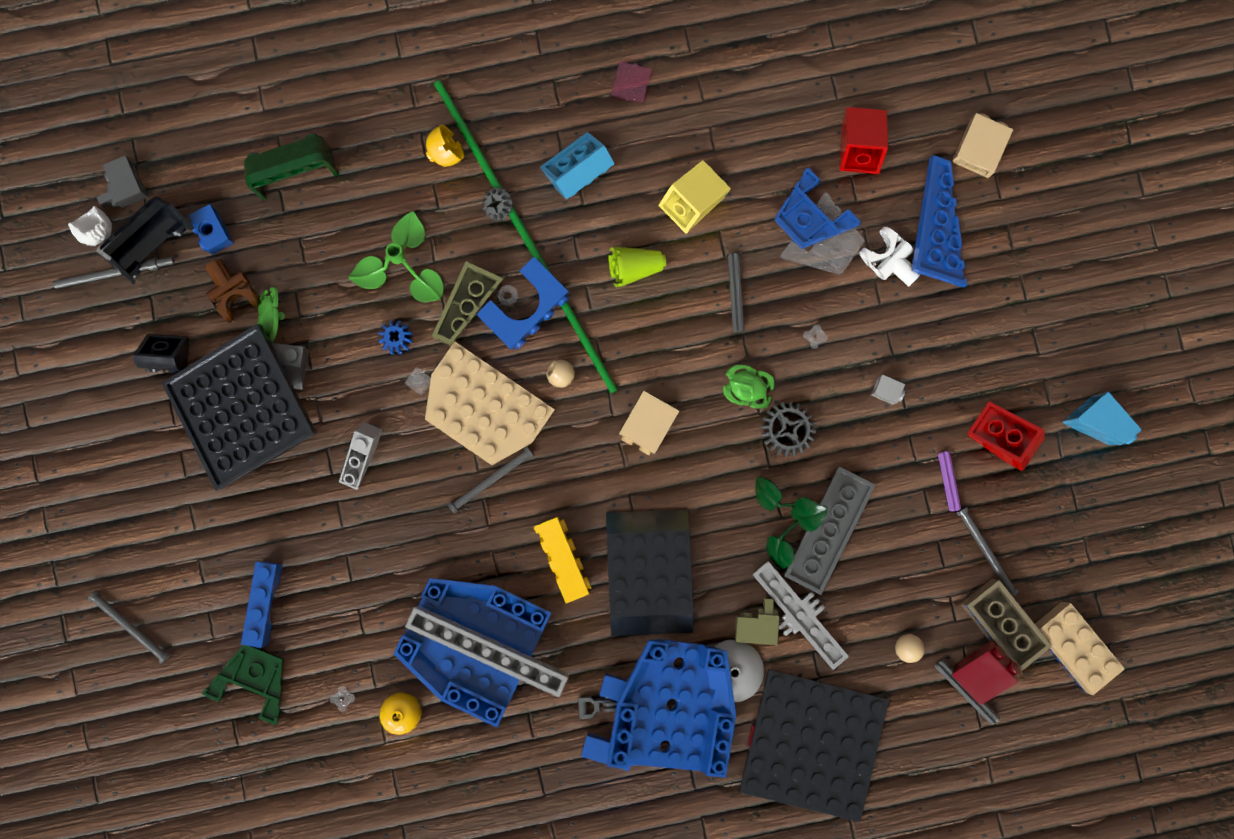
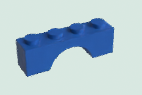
(257, 621)

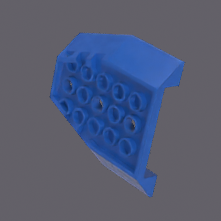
(458, 677)
(696, 727)

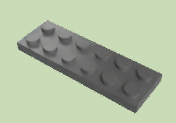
(822, 548)

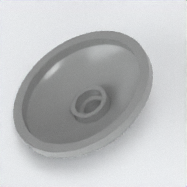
(749, 667)

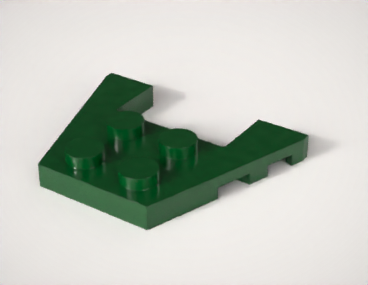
(256, 672)

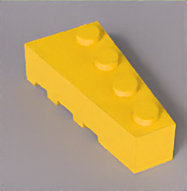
(562, 559)

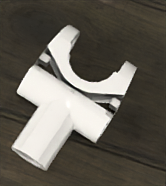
(893, 259)

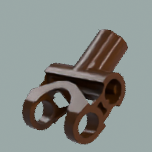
(228, 289)

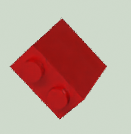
(863, 140)

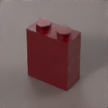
(987, 672)

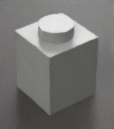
(888, 390)

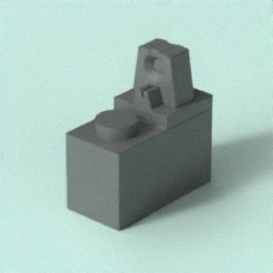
(124, 184)

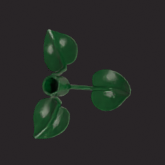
(804, 510)

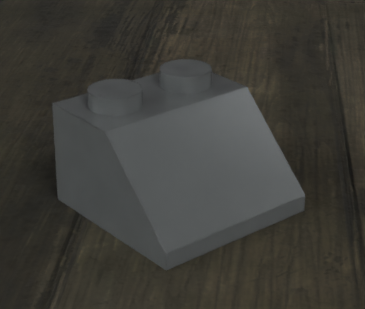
(294, 361)

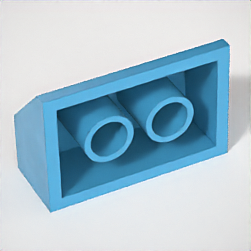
(577, 165)

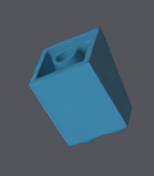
(1104, 420)

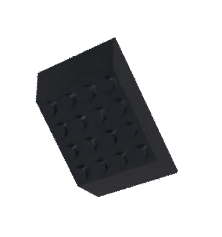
(649, 572)

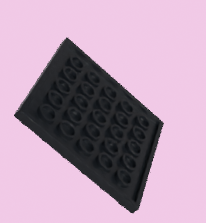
(239, 407)
(813, 745)

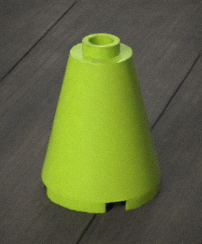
(634, 264)

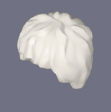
(91, 227)

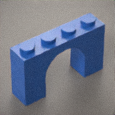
(551, 295)
(595, 746)

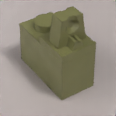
(758, 629)

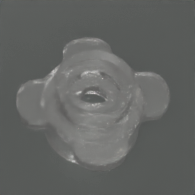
(816, 330)
(348, 698)

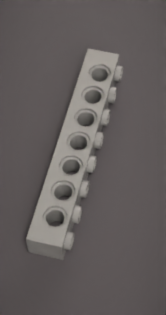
(487, 650)

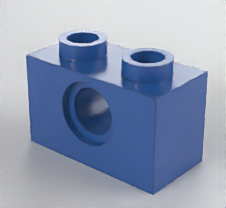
(219, 238)

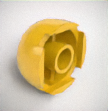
(443, 148)
(406, 706)

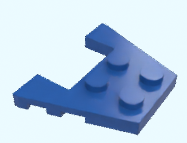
(805, 221)

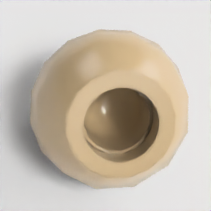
(560, 373)
(909, 648)

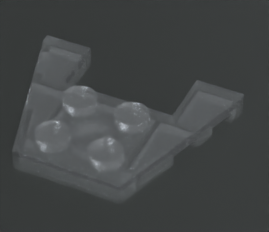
(830, 254)

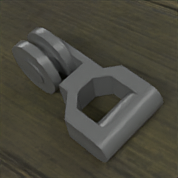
(611, 706)

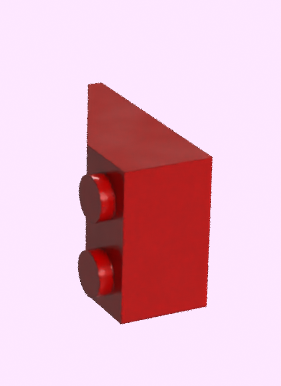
(1006, 435)

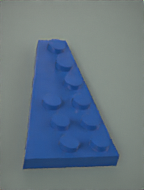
(939, 234)

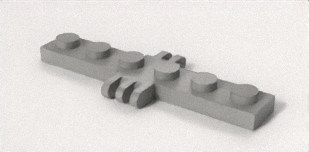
(800, 615)

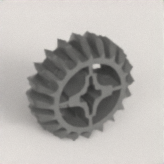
(793, 436)

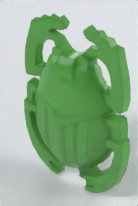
(269, 314)
(748, 386)

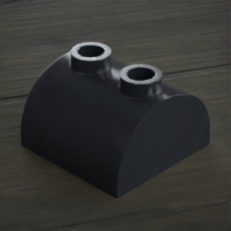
(162, 353)

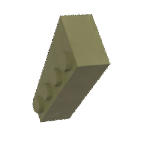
(466, 299)

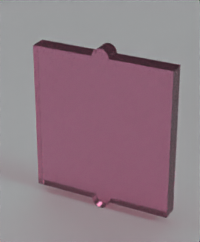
(631, 82)

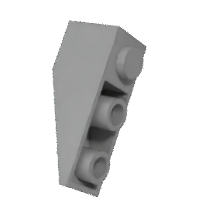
(360, 454)

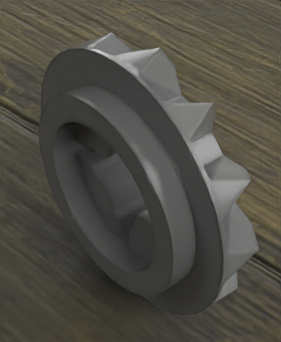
(504, 207)

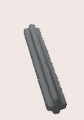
(736, 292)
(983, 709)

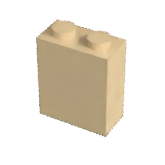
(982, 145)
(648, 423)

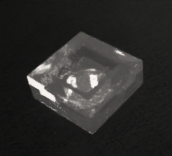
(418, 381)

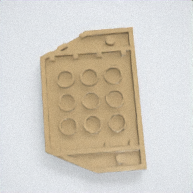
(483, 407)

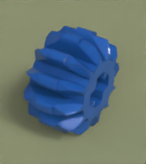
(403, 337)

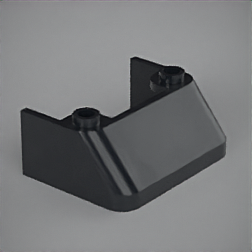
(142, 235)

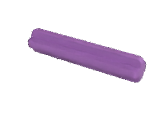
(949, 481)

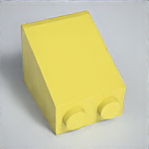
(694, 196)

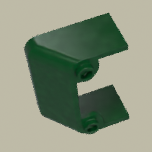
(287, 162)

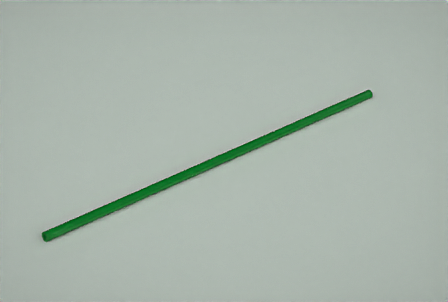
(523, 233)

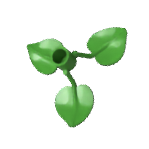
(407, 232)

